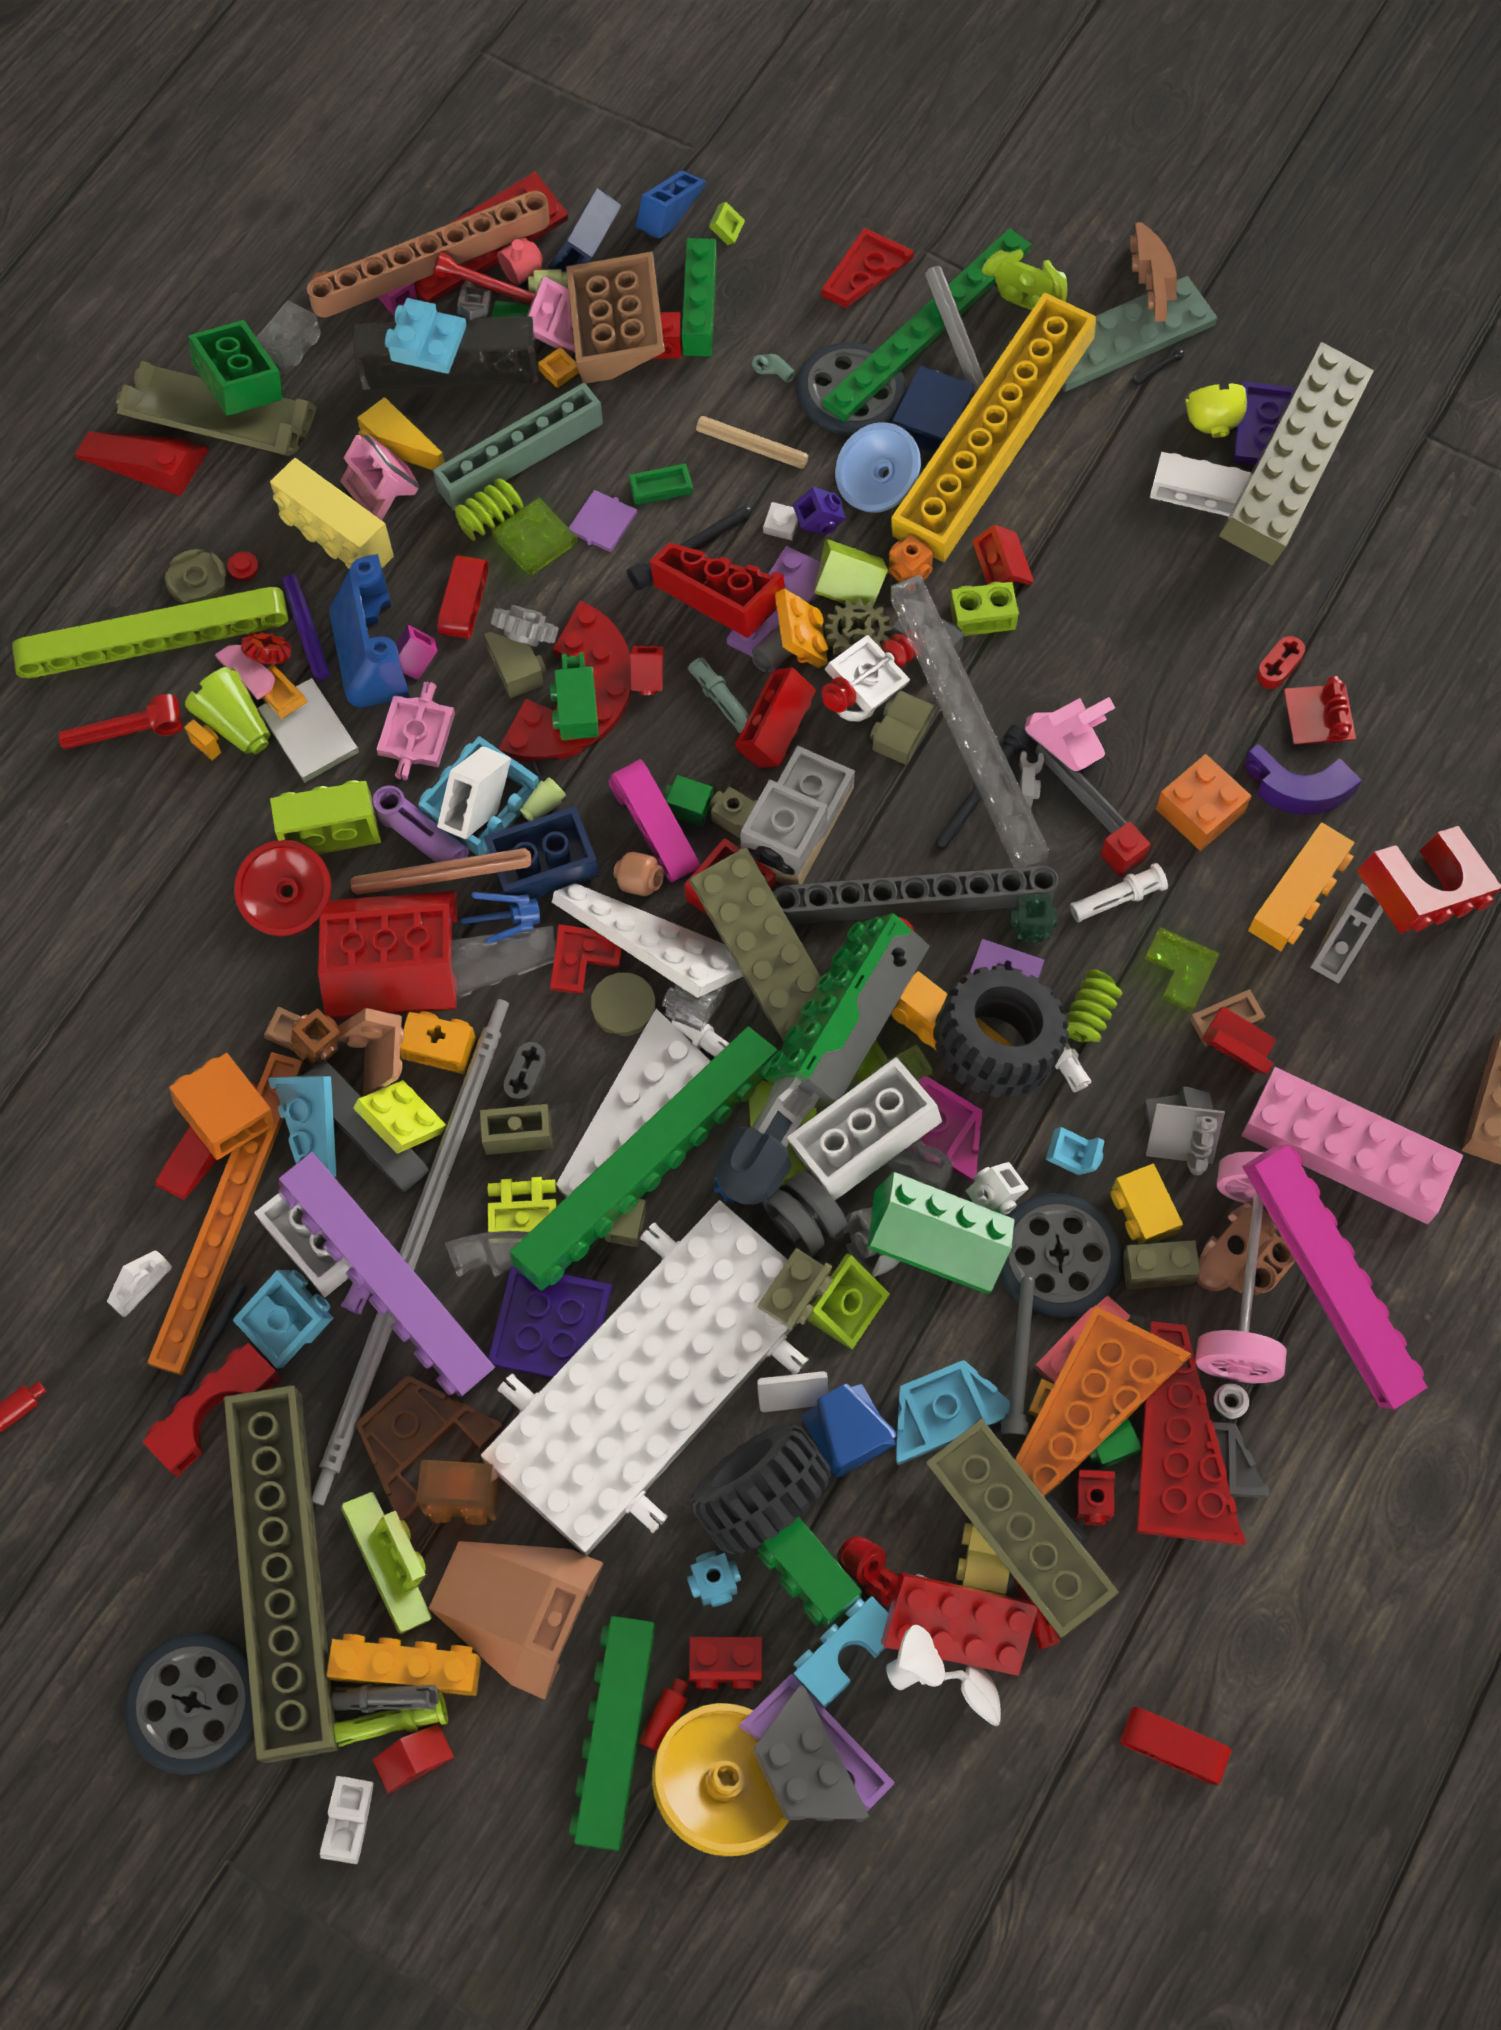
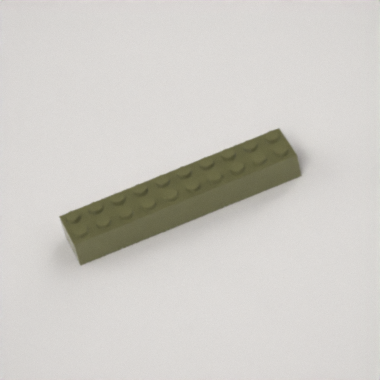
(279, 1575)

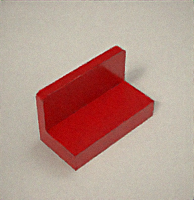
(1002, 556)
(1240, 1040)

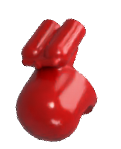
(865, 1564)

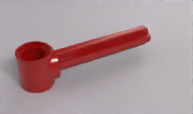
(161, 715)

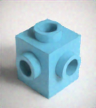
(714, 1592)

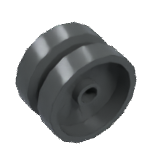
(805, 1213)

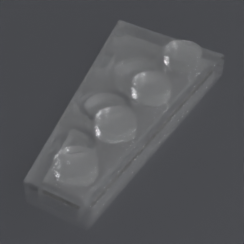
(483, 964)

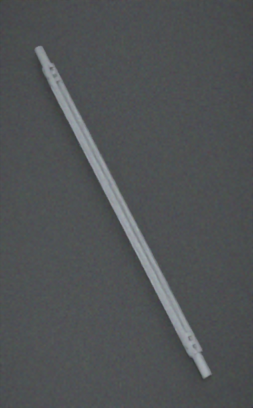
(410, 1250)

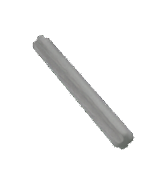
(955, 327)

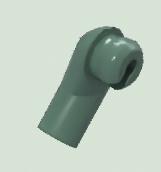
(773, 365)

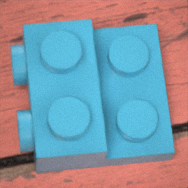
(424, 336)
(283, 1316)

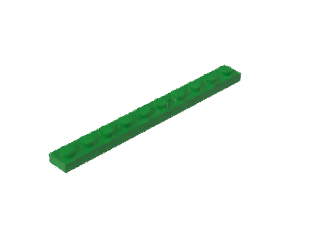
(916, 334)

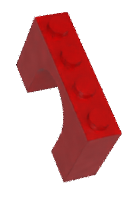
(1413, 902)

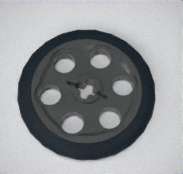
(822, 365)
(1096, 1231)
(145, 1687)

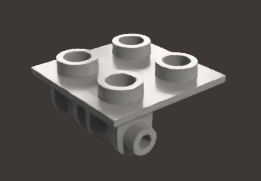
(1185, 1135)

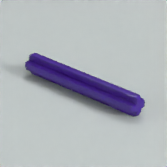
(305, 627)

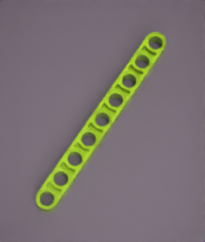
(149, 632)

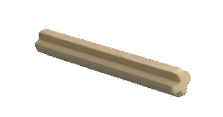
(752, 442)

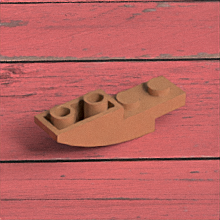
(1154, 269)

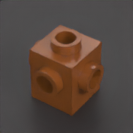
(318, 1027)

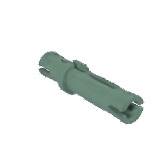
(715, 688)

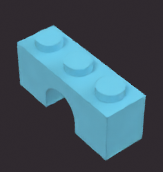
(821, 1670)

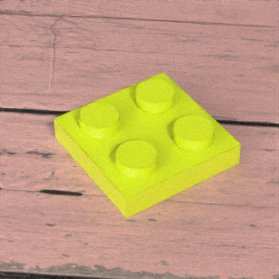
(399, 1116)

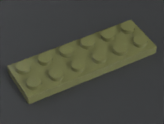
(758, 938)
(1022, 1528)

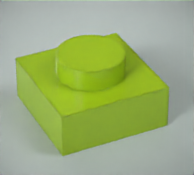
(726, 223)

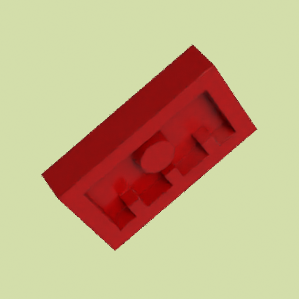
(725, 1661)

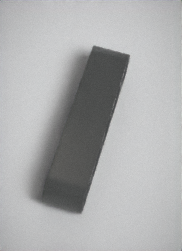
(402, 1168)

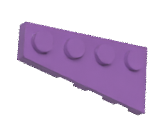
(799, 578)
(864, 1772)

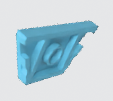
(943, 1407)

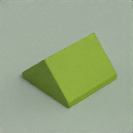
(849, 574)
(848, 1303)

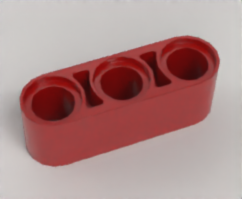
(463, 597)
(1175, 1746)

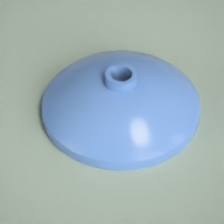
(865, 460)

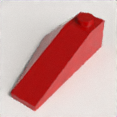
(151, 459)

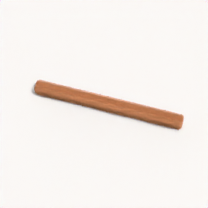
(441, 871)

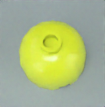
(1217, 410)

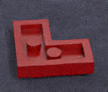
(573, 951)

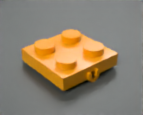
(801, 629)

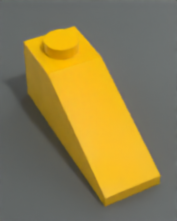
(399, 435)

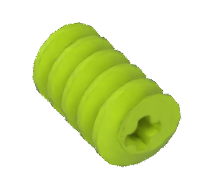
(486, 507)
(1092, 1007)

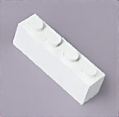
(1198, 483)

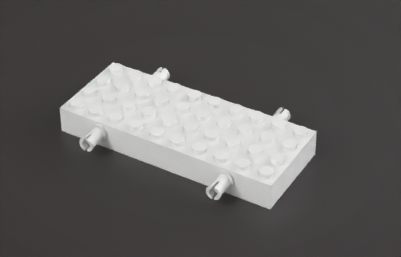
(645, 1381)

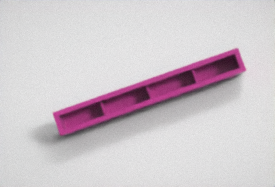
(1335, 1276)

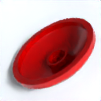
(268, 873)

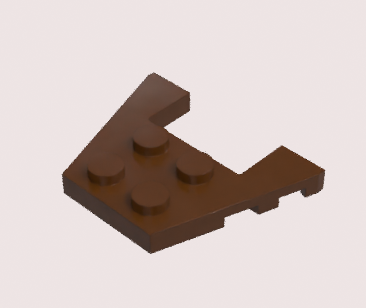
(407, 1426)

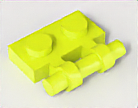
(521, 1214)

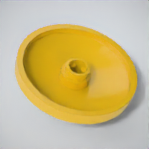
(713, 1784)

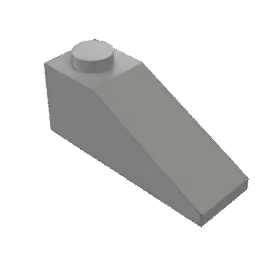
(1347, 932)

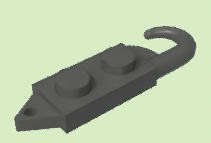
(473, 301)

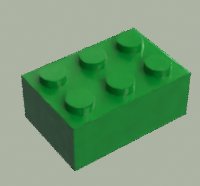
(235, 367)
(810, 1573)

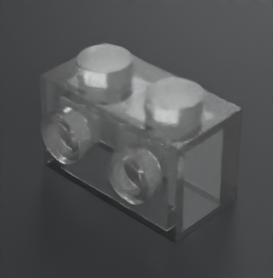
(289, 335)

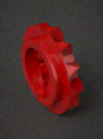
(266, 648)

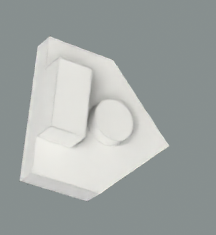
(137, 1281)

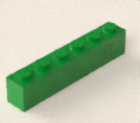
(614, 1734)

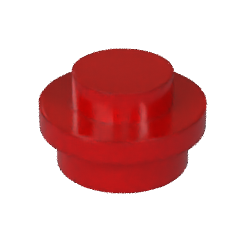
(243, 566)

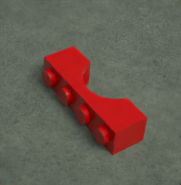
(178, 1437)

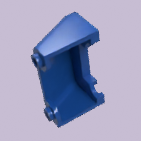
(367, 665)

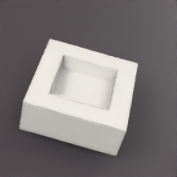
(781, 521)

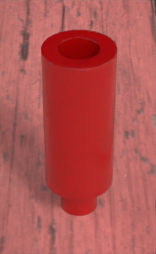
(19, 1404)
(664, 1715)

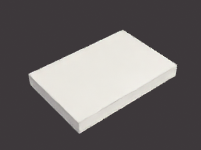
(311, 734)

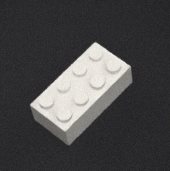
(865, 1128)

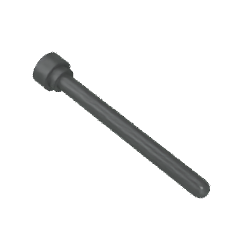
(1015, 1425)

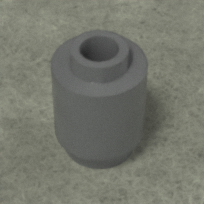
(769, 652)

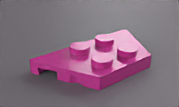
(958, 1132)

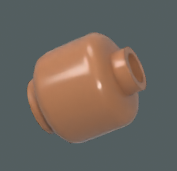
(638, 873)

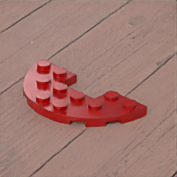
(604, 650)

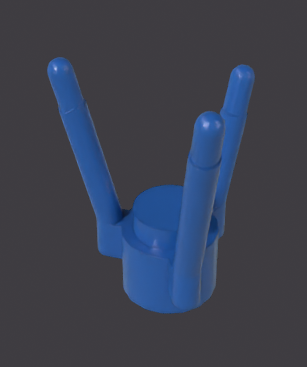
(523, 912)

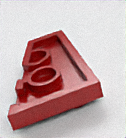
(864, 267)

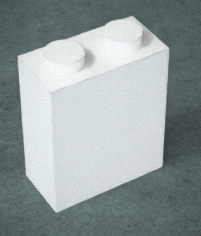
(473, 792)

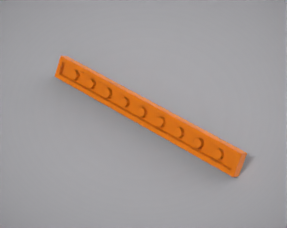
(219, 1232)

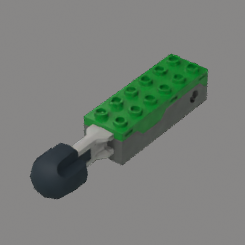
(822, 1050)

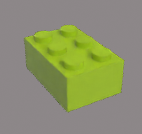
(327, 817)

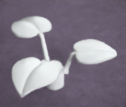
(920, 1662)

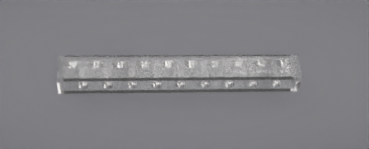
(969, 724)

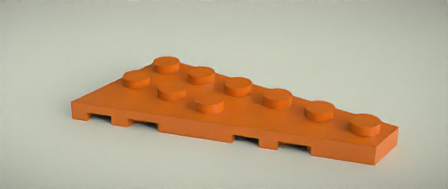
(1096, 1391)

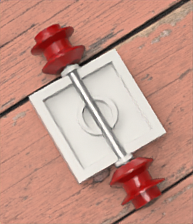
(867, 674)

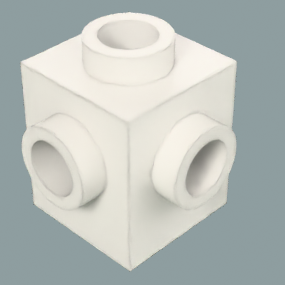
(997, 1188)

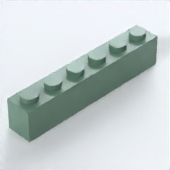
(519, 445)

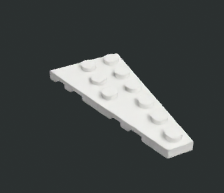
(672, 950)
(650, 1077)

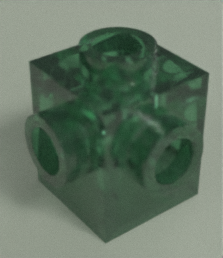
(1033, 917)

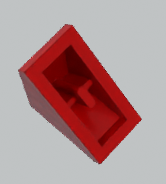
(412, 1757)

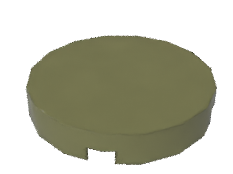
(196, 576)
(623, 1004)

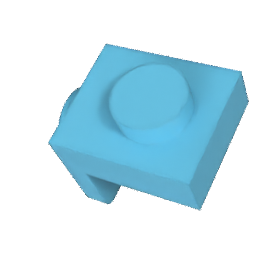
(1075, 1152)

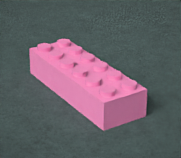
(1353, 1145)

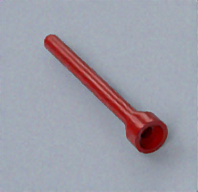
(447, 267)

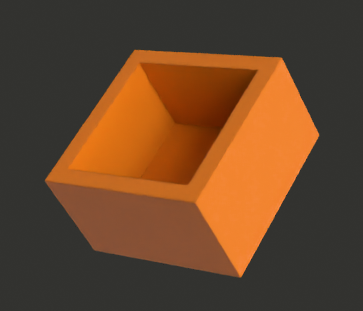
(1203, 802)

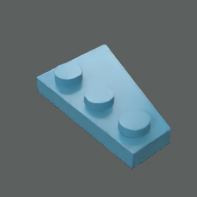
(309, 1116)

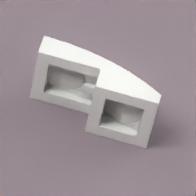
(347, 1820)

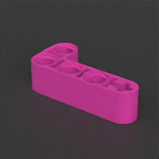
(654, 818)

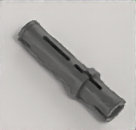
(372, 1697)

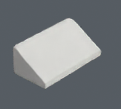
(791, 1391)

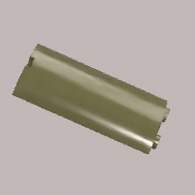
(188, 404)

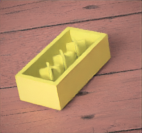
(329, 516)

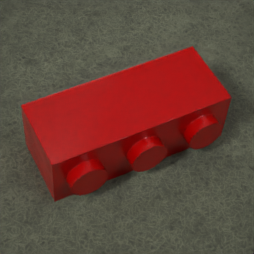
(775, 718)

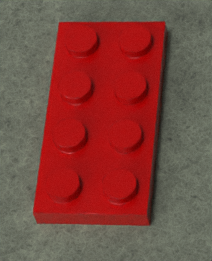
(963, 1622)

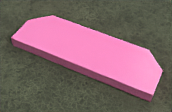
(254, 675)

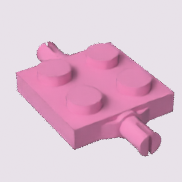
(415, 731)

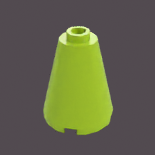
(229, 710)

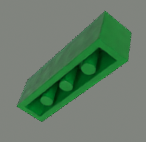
(699, 297)

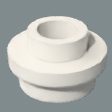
(1238, 1394)

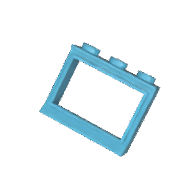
(432, 799)

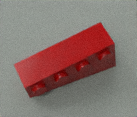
(716, 587)

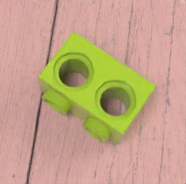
(984, 616)

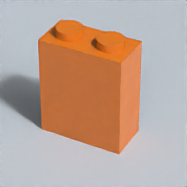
(221, 1105)

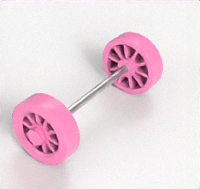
(1232, 1353)

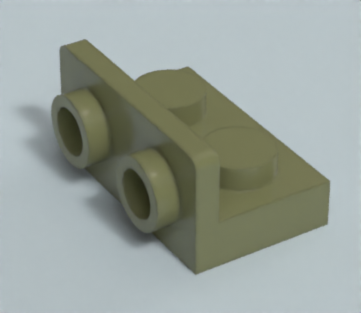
(795, 1288)

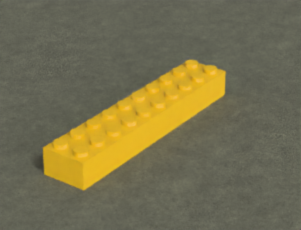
(994, 425)

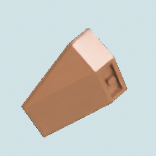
(515, 1606)

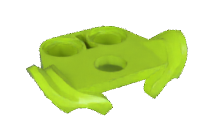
(1022, 282)

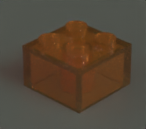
(458, 1491)

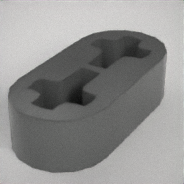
(531, 1075)

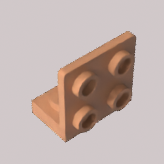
(382, 1038)

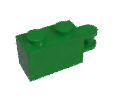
(575, 699)

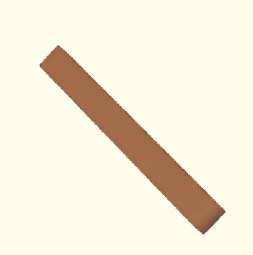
(417, 257)

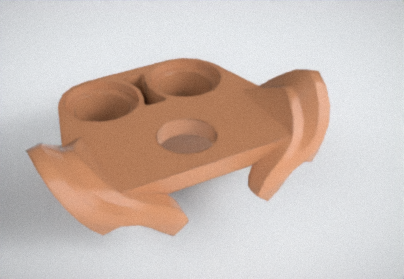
(1224, 1269)

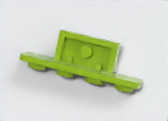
(390, 1559)

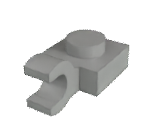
(1028, 784)

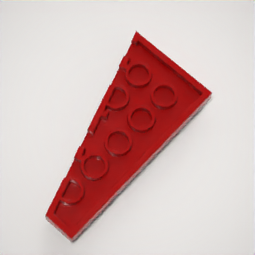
(1181, 1461)

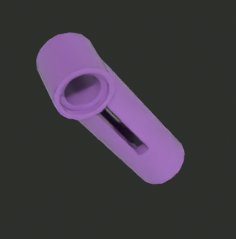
(416, 826)

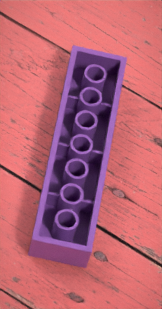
(384, 1274)

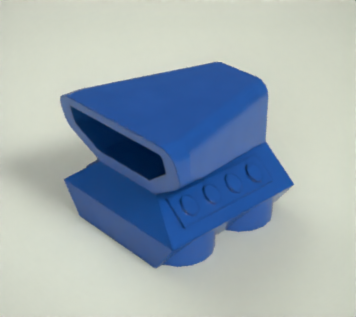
(848, 1429)

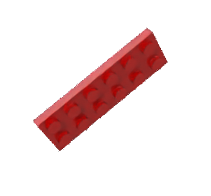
(433, 287)

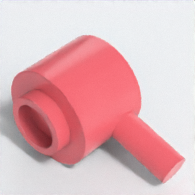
(520, 260)

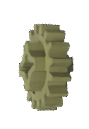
(856, 623)

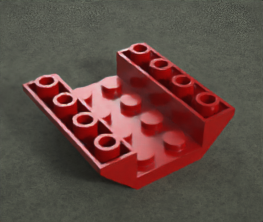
(388, 954)

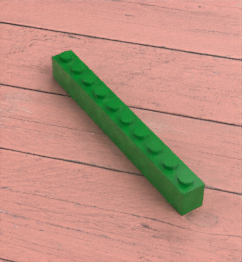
(643, 1160)

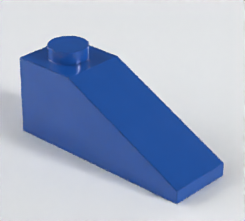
(667, 203)

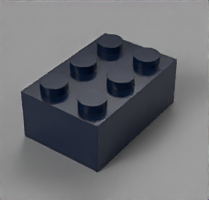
(557, 850)

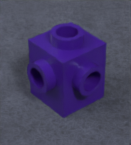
(819, 511)

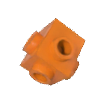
(910, 559)

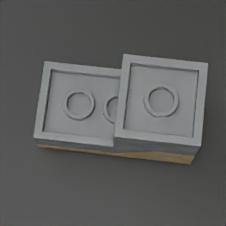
(797, 815)

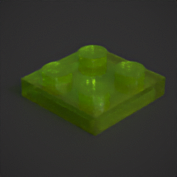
(534, 536)

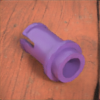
(356, 1299)

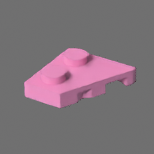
(552, 315)

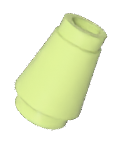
(542, 800)

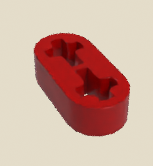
(1275, 658)

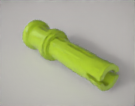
(389, 1721)

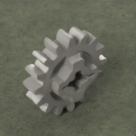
(524, 625)

